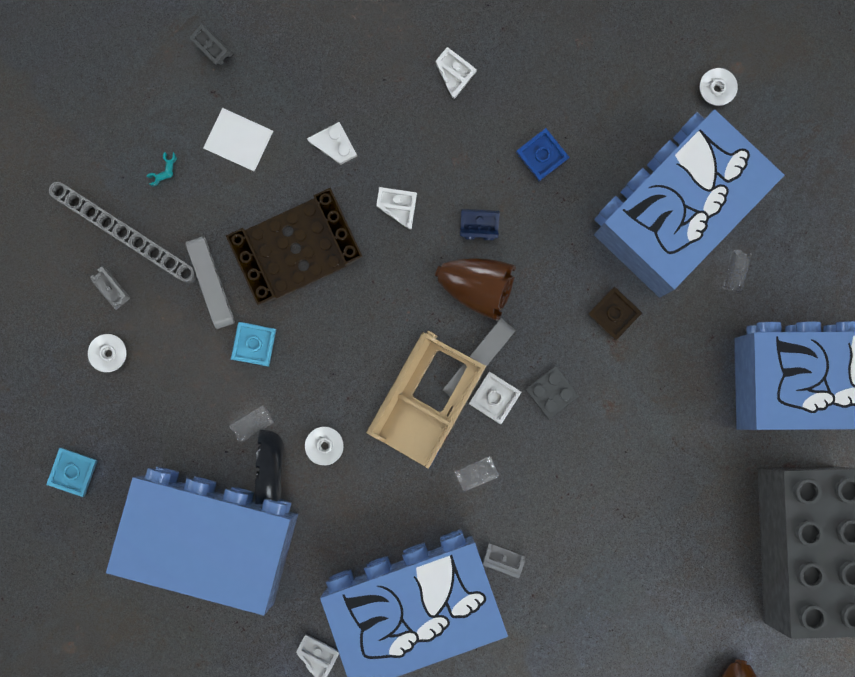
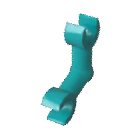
(168, 173)

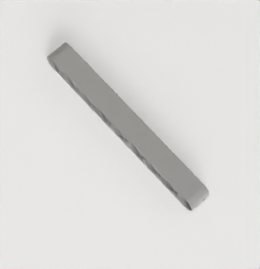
(115, 228)

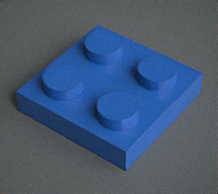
(542, 154)

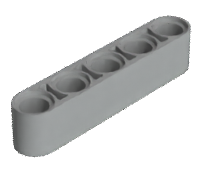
(210, 282)
(485, 351)

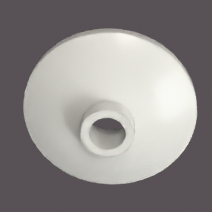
(724, 80)
(98, 349)
(315, 451)

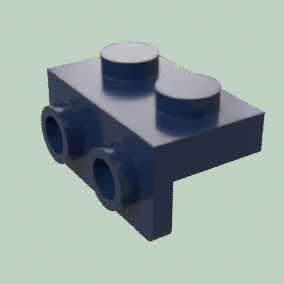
(479, 224)

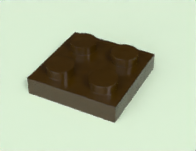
(614, 313)

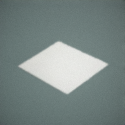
(238, 139)

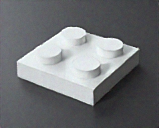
(495, 398)

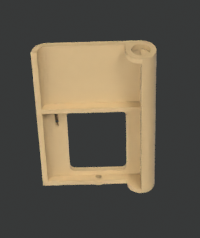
(411, 424)

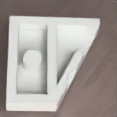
(454, 71)
(334, 143)
(398, 205)
(317, 656)

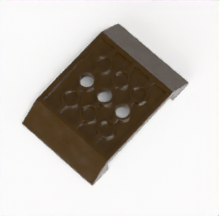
(267, 255)

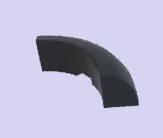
(270, 467)

